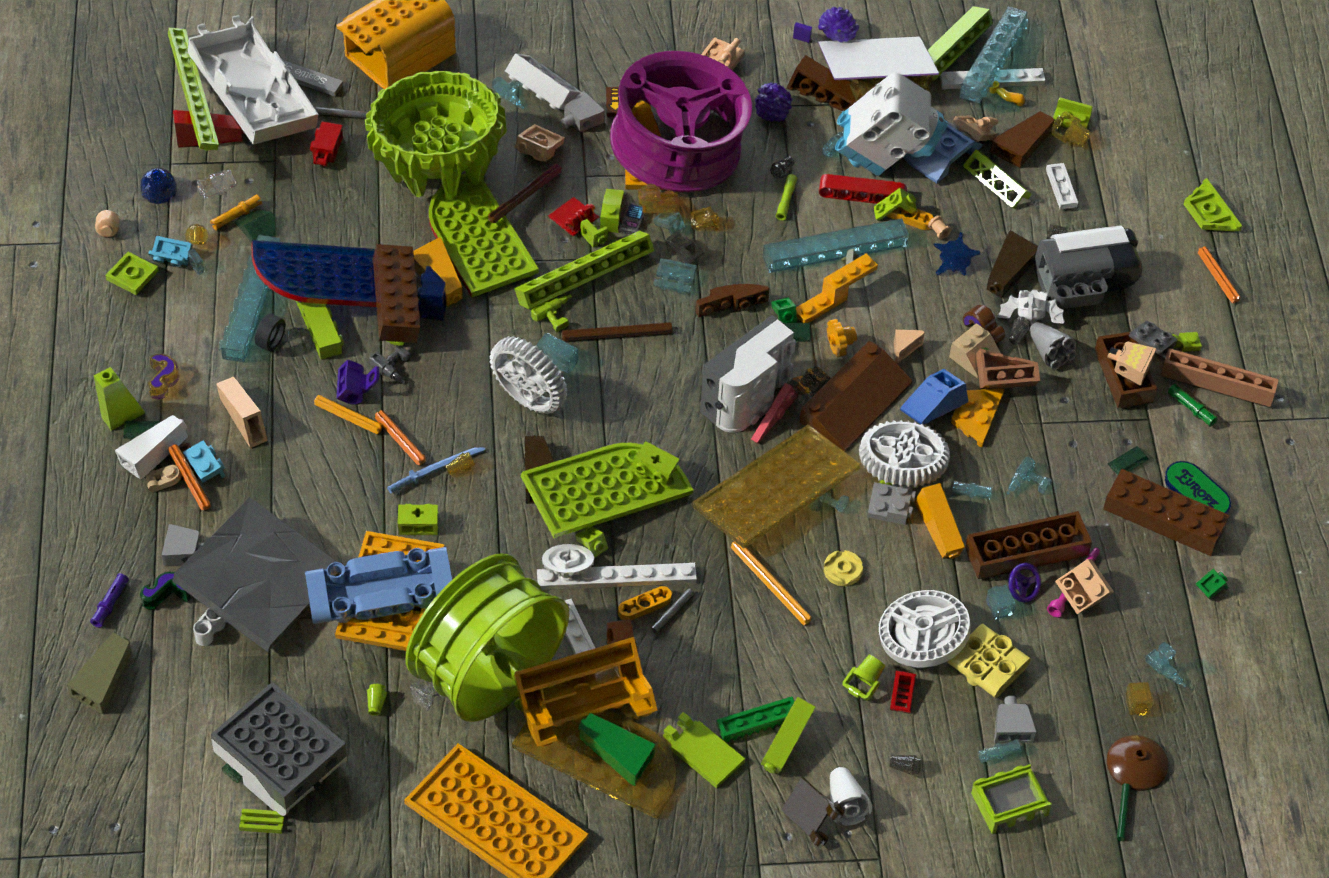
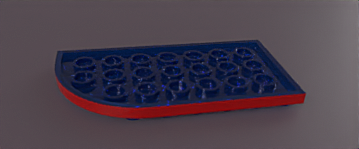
(317, 272)

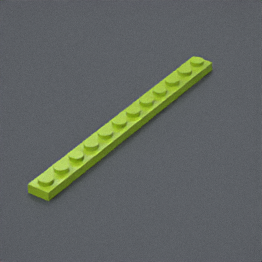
(193, 90)

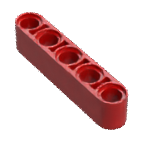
(857, 188)

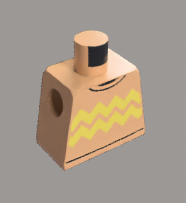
(1133, 361)

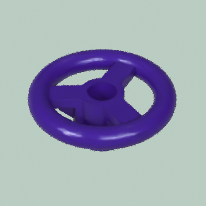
(1020, 582)

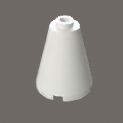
(849, 796)

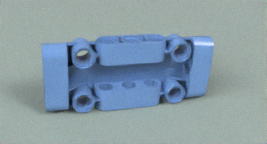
(377, 585)

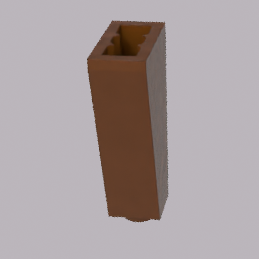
(1023, 139)

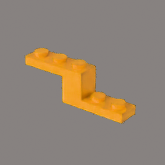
(836, 288)

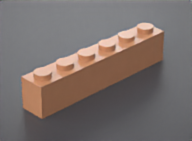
(1219, 377)

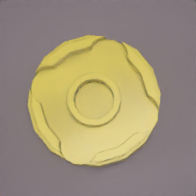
(843, 568)

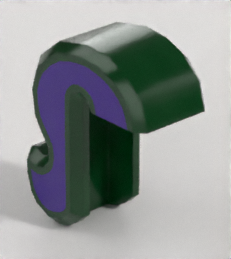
(162, 588)

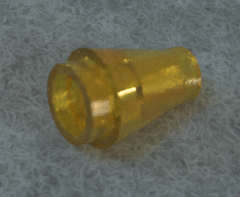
(460, 463)

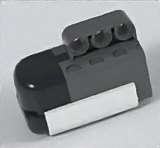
(1087, 264)

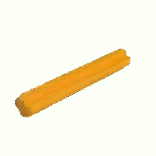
(348, 414)

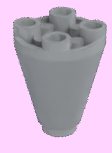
(1054, 346)

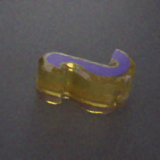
(166, 376)

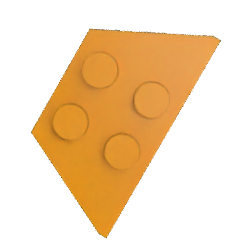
(977, 415)

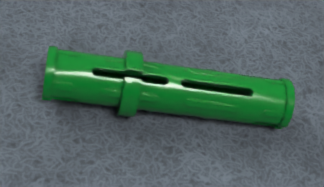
(1198, 410)

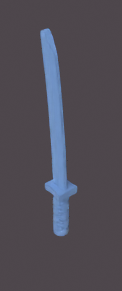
(414, 476)

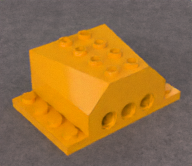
(390, 630)

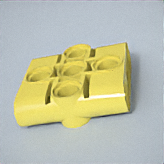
(991, 673)

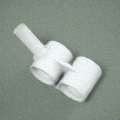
(209, 625)

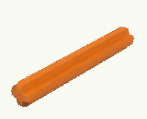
(1219, 275)
(404, 442)
(189, 477)

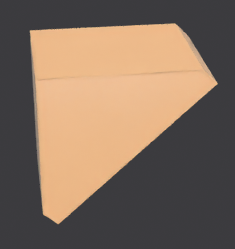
(906, 342)

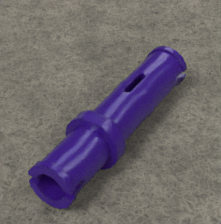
(105, 606)

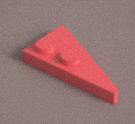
(782, 402)

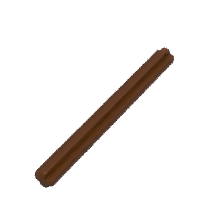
(524, 193)
(617, 331)

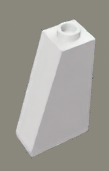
(151, 447)

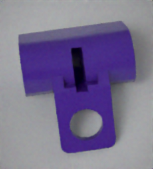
(353, 382)

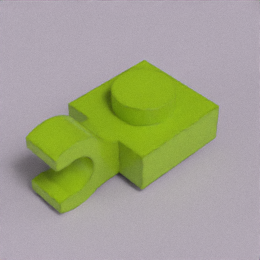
(1188, 341)

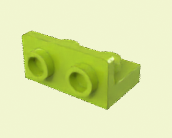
(1077, 109)

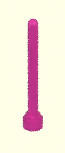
(1057, 606)

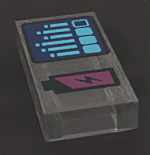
(632, 219)

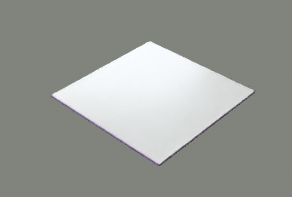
(877, 58)

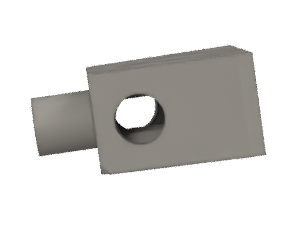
(582, 113)
(180, 545)
(1014, 722)

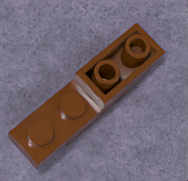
(736, 295)

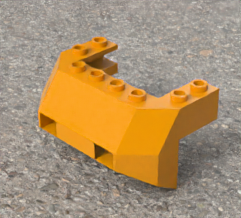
(581, 686)

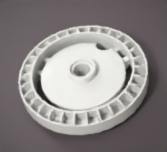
(927, 632)

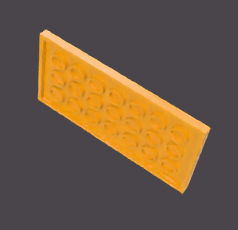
(495, 817)

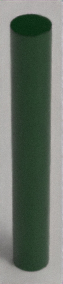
(1123, 814)

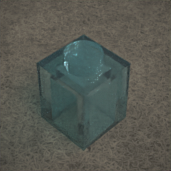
(1000, 602)

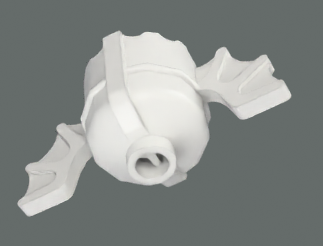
(1032, 306)

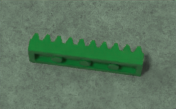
(754, 719)

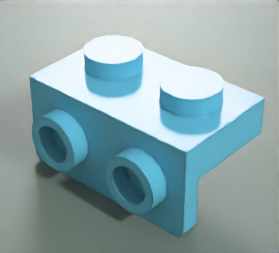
(170, 251)
(203, 461)

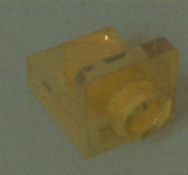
(704, 218)

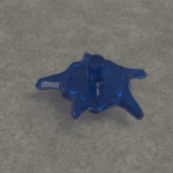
(955, 255)

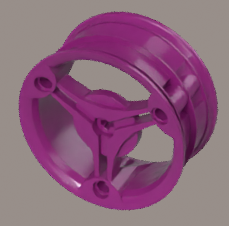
(683, 91)

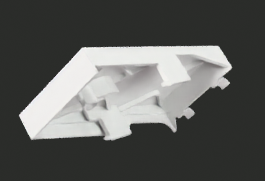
(252, 81)

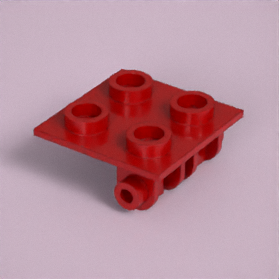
(572, 214)

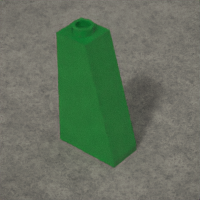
(617, 747)

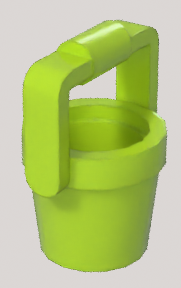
(869, 673)

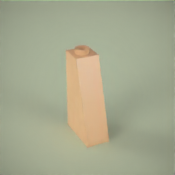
(242, 411)

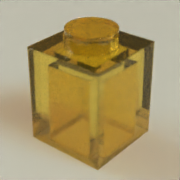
(1139, 698)

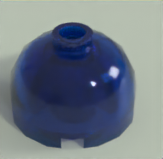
(158, 185)

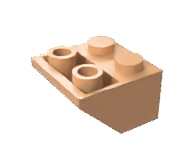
(1084, 586)

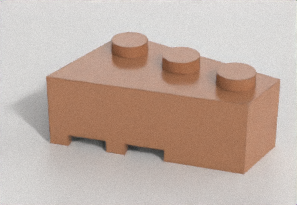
(1002, 371)

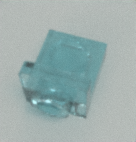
(672, 221)

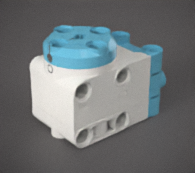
(889, 124)

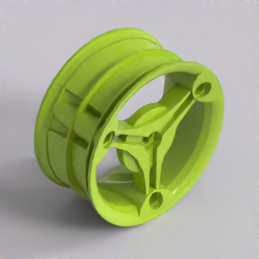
(482, 633)

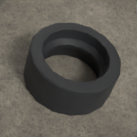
(270, 332)

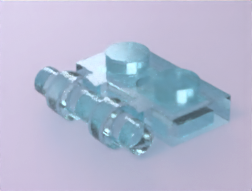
(675, 271)

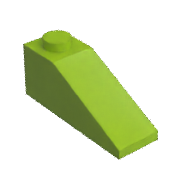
(611, 210)

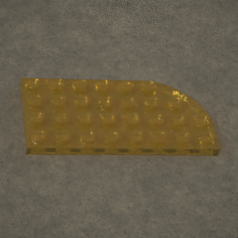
(580, 762)

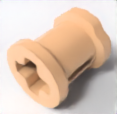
(939, 227)

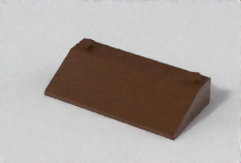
(855, 396)

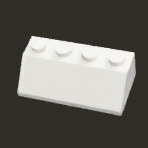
(541, 80)

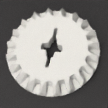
(557, 559)

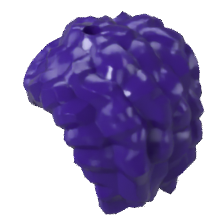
(838, 19)
(773, 102)

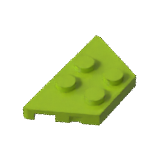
(1210, 209)

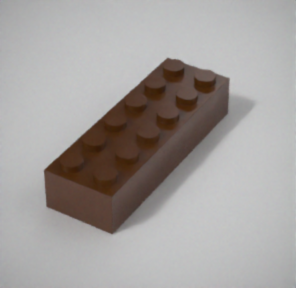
(396, 293)
(1166, 512)
(1029, 542)

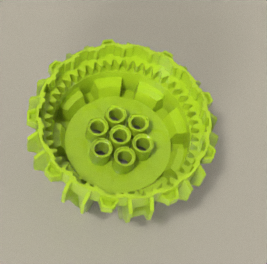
(436, 129)

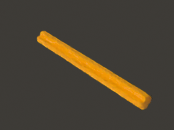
(772, 583)

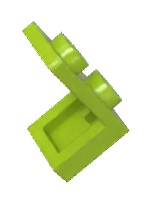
(897, 199)

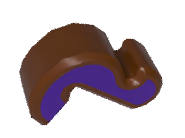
(986, 319)

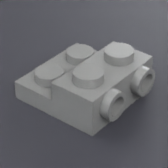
(891, 503)

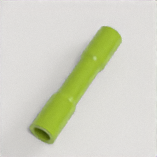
(786, 197)

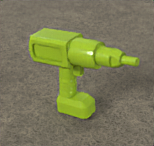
(548, 309)

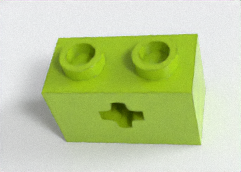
(655, 463)
(418, 519)

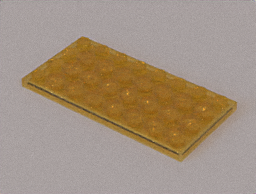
(776, 486)

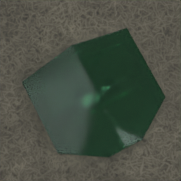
(257, 223)

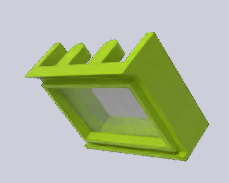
(1010, 797)

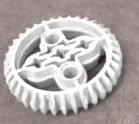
(528, 375)
(906, 457)

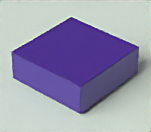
(802, 32)

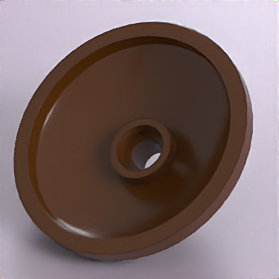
(1129, 768)

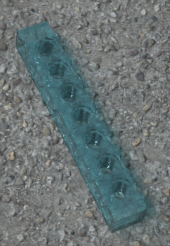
(994, 55)

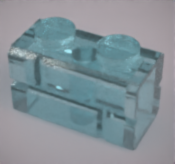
(559, 351)

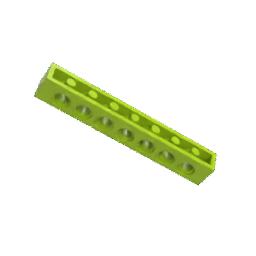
(584, 269)

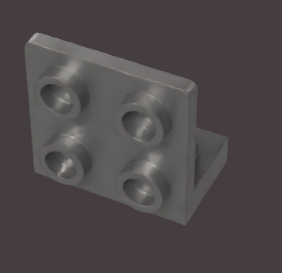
(1152, 336)

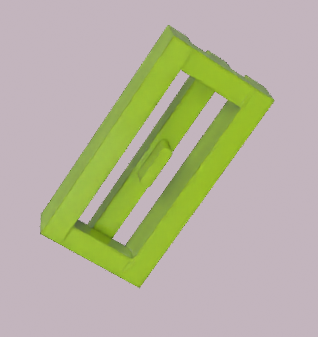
(261, 817)

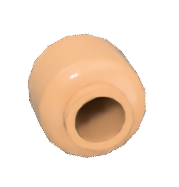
(107, 223)

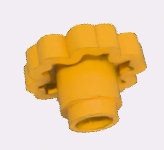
(840, 337)

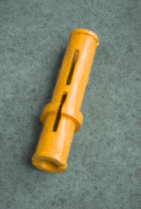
(242, 208)

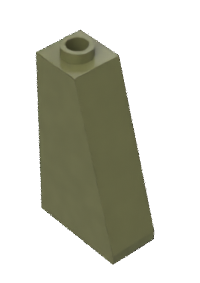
(101, 673)

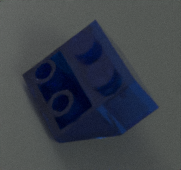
(432, 295)

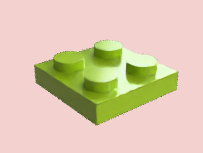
(132, 273)

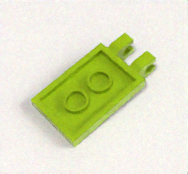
(703, 750)

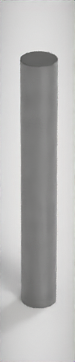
(342, 113)
(672, 610)

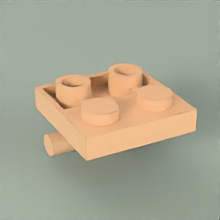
(724, 52)
(978, 129)

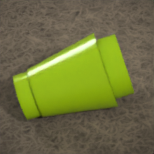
(376, 696)

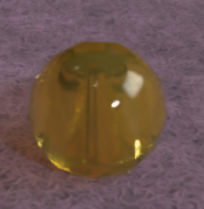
(196, 234)

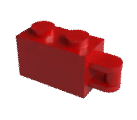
(326, 143)

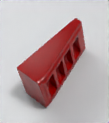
(905, 677)

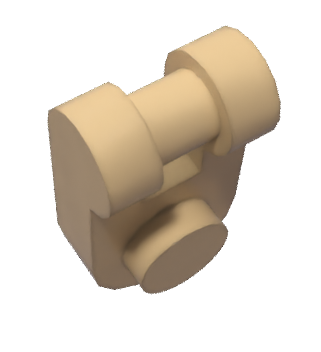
(169, 474)

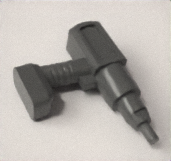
(386, 364)

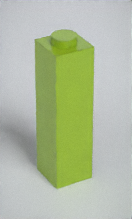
(787, 736)

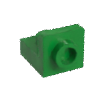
(785, 310)
(1212, 583)

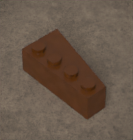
(818, 82)

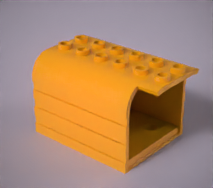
(401, 36)

